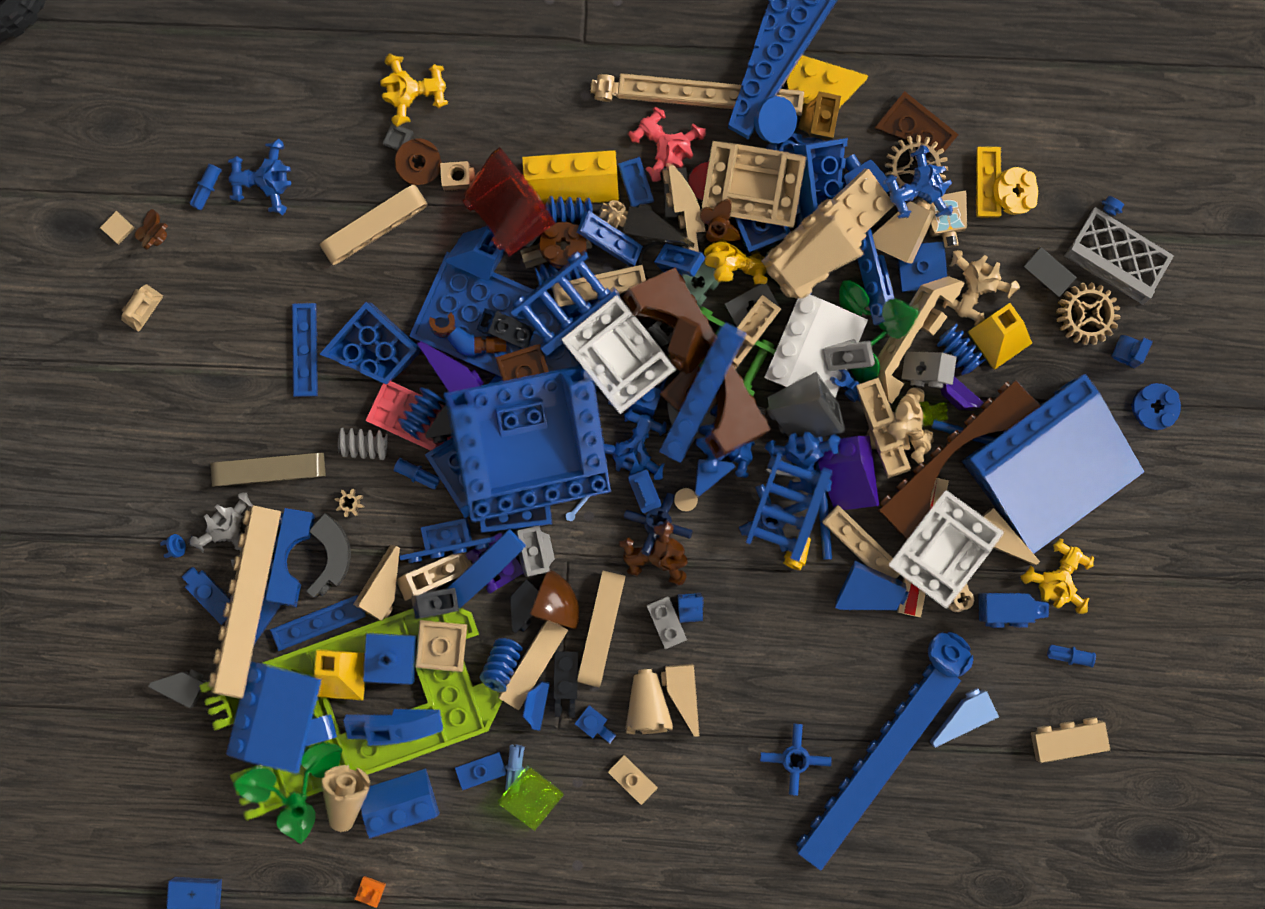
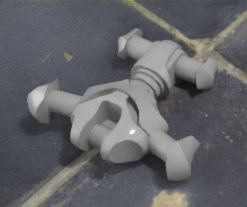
(224, 525)

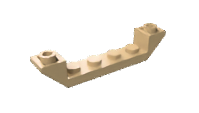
(894, 349)

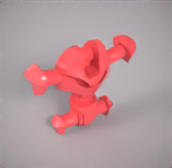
(671, 147)

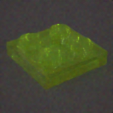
(530, 797)

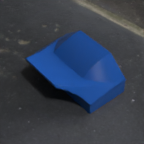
(536, 704)

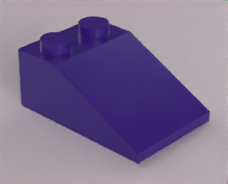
(453, 374)
(852, 473)

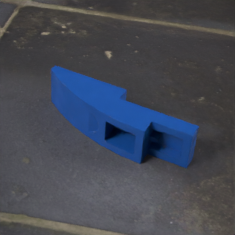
(400, 727)

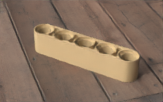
(373, 224)
(601, 629)

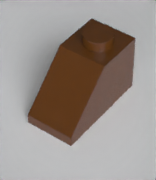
(687, 345)

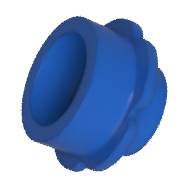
(1112, 205)

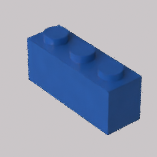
(522, 519)

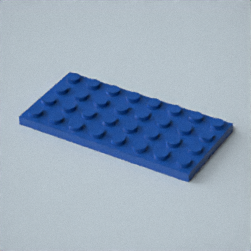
(466, 298)

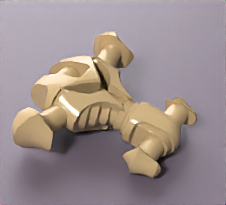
(980, 279)
(910, 421)

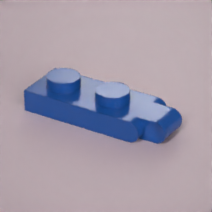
(207, 593)

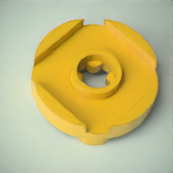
(1027, 186)

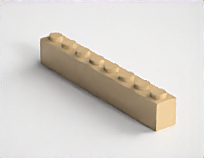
(245, 602)

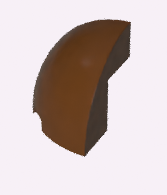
(557, 601)

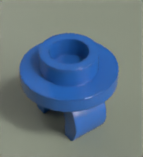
(175, 545)

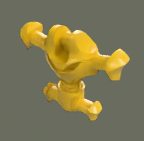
(403, 89)
(728, 258)
(1058, 584)

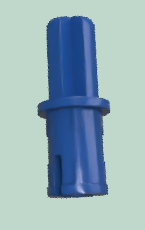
(205, 186)
(416, 473)
(1071, 655)

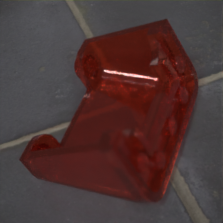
(507, 203)

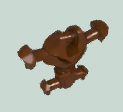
(665, 554)

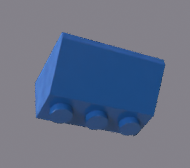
(399, 803)

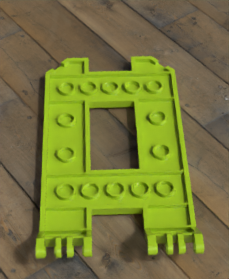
(463, 707)

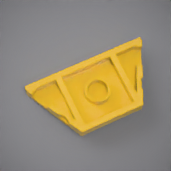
(816, 76)

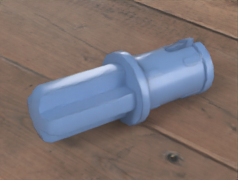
(514, 764)

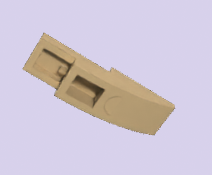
(683, 200)

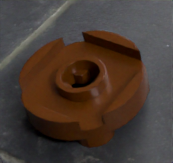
(405, 166)
(555, 234)

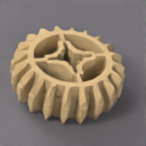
(911, 146)
(1095, 320)

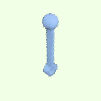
(570, 516)

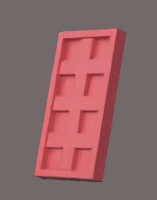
(390, 406)

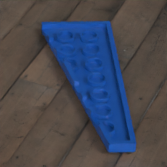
(778, 48)

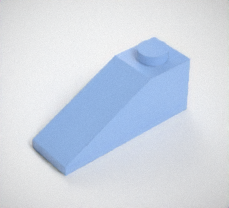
(967, 715)

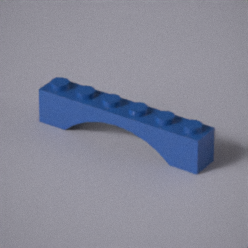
(702, 392)

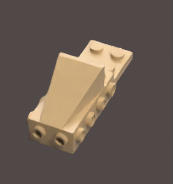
(828, 236)

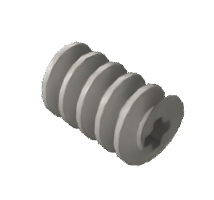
(362, 444)

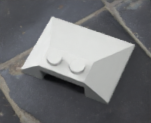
(619, 354)
(946, 549)

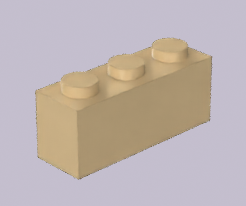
(1070, 740)

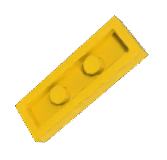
(987, 171)

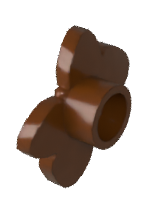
(719, 222)
(152, 231)

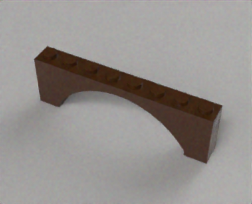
(737, 415)
(913, 499)

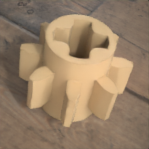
(604, 87)
(613, 213)
(343, 500)

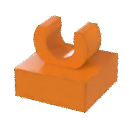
(370, 891)

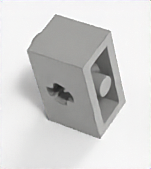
(928, 368)
(666, 622)

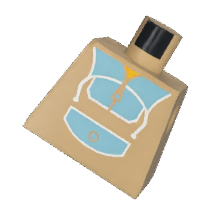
(950, 225)

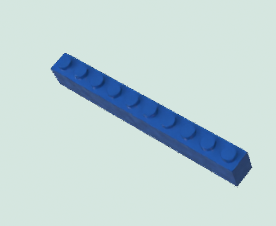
(877, 766)

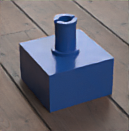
(390, 658)

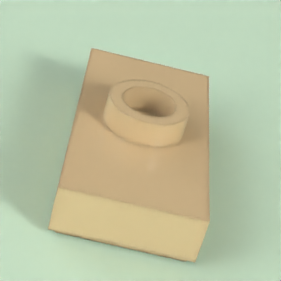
(632, 779)

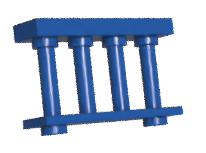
(550, 339)
(803, 523)

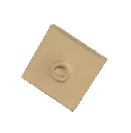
(441, 645)

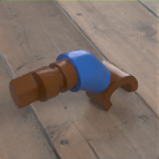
(464, 342)

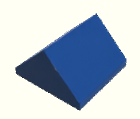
(706, 479)

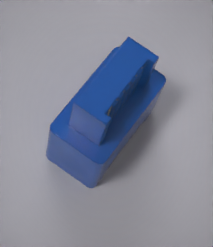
(644, 491)

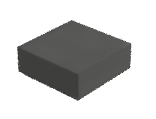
(397, 136)

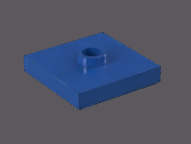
(927, 267)

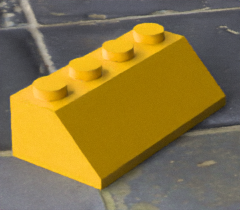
(573, 176)

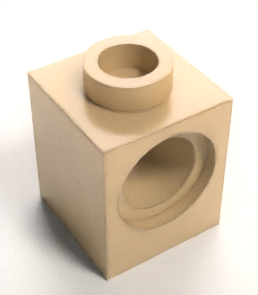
(447, 171)

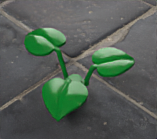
(897, 315)
(298, 816)

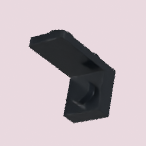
(505, 328)

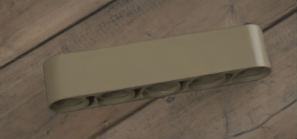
(267, 469)

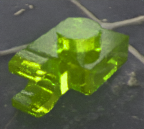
(935, 412)

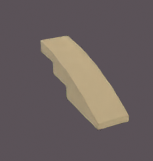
(754, 325)
(879, 417)

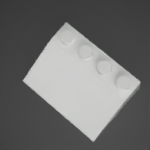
(810, 330)

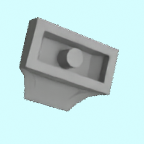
(538, 551)

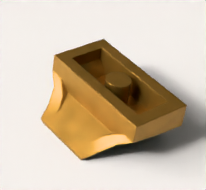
(820, 116)

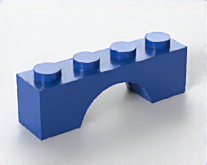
(294, 529)

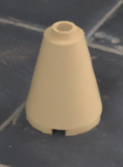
(647, 705)
(344, 795)

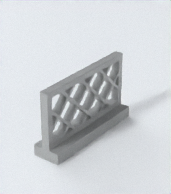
(1113, 273)

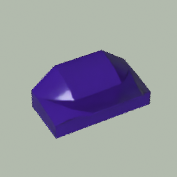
(960, 396)

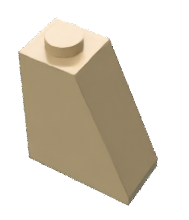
(904, 235)

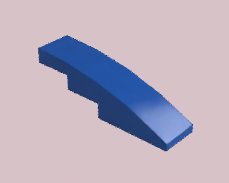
(486, 567)

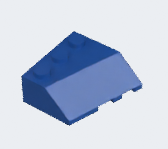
(372, 345)

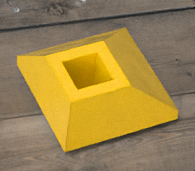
(1001, 336)
(340, 674)

